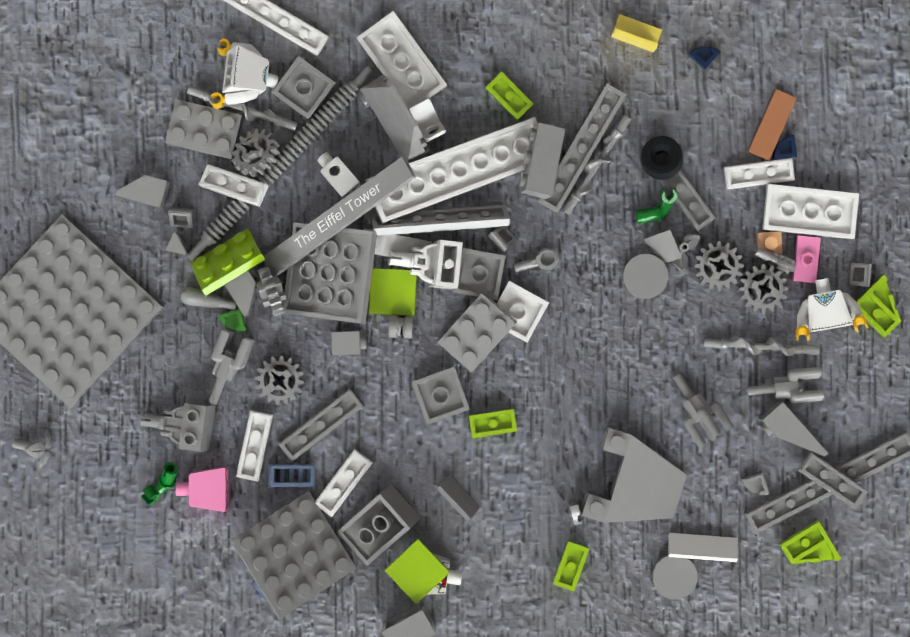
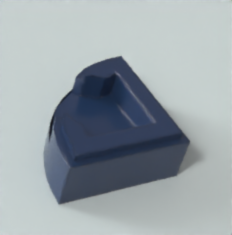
(704, 55)
(785, 148)

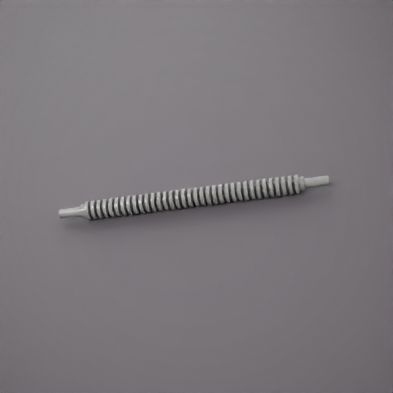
(351, 89)

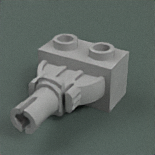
(188, 425)

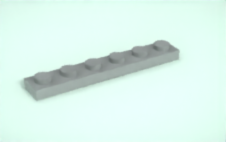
(584, 145)
(443, 220)

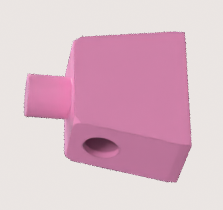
(207, 489)

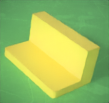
(636, 33)

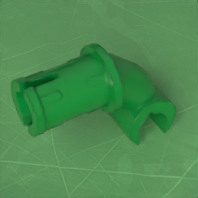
(659, 211)
(165, 481)

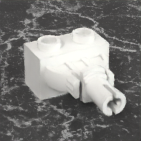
(436, 263)

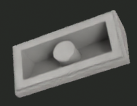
(458, 497)

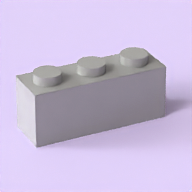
(541, 160)

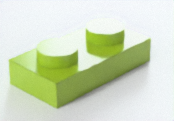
(509, 95)
(493, 423)
(570, 565)

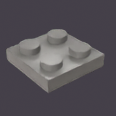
(303, 88)
(480, 273)
(440, 395)

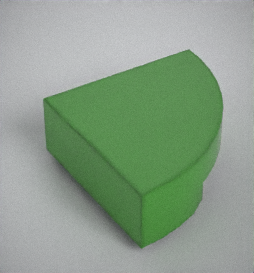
(233, 320)

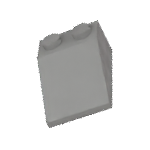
(379, 525)

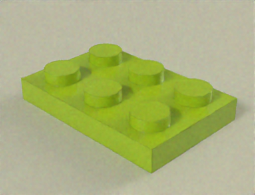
(227, 261)

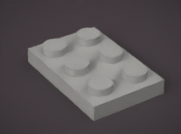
(203, 129)
(477, 332)

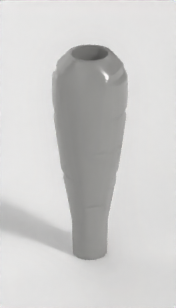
(196, 297)

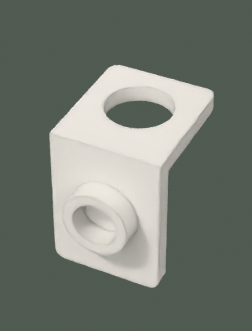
(427, 119)

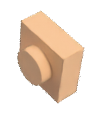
(770, 241)

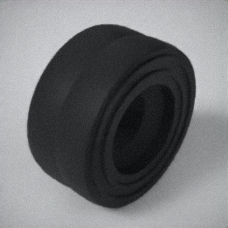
(658, 145)

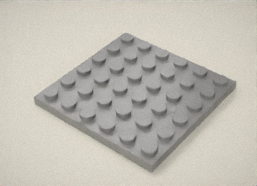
(70, 310)

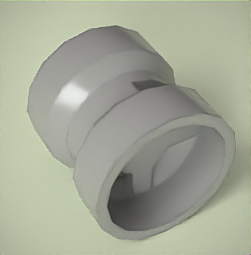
(400, 326)

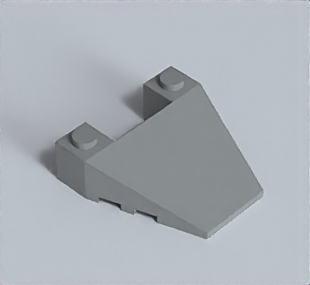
(395, 119)
(644, 484)

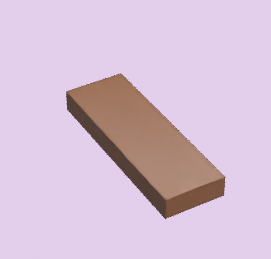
(771, 125)

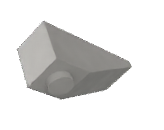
(786, 426)

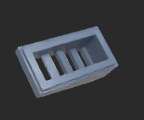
(310, 475)

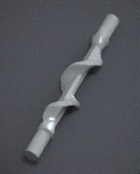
(250, 114)
(592, 166)
(756, 348)

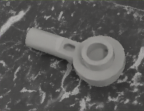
(546, 259)
(783, 263)

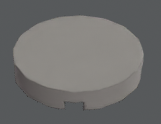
(645, 276)
(674, 577)

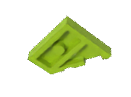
(879, 307)
(809, 545)

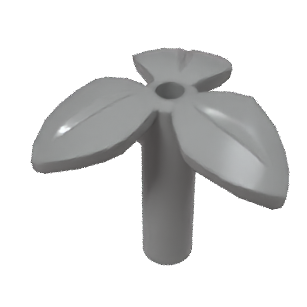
(688, 242)
(37, 449)

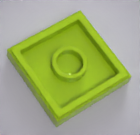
(392, 292)
(417, 571)

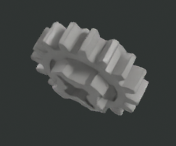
(255, 153)
(714, 275)
(271, 291)
(758, 298)
(272, 386)

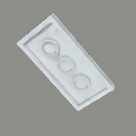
(401, 60)
(810, 211)

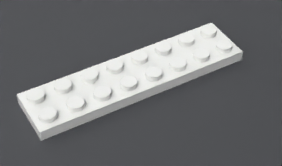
(460, 170)

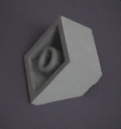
(411, 623)

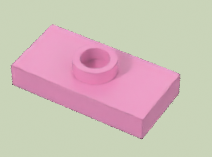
(806, 259)

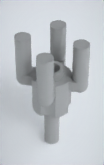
(227, 361)
(791, 386)
(700, 412)

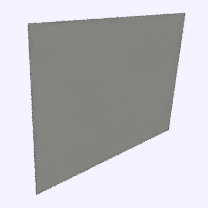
(664, 246)

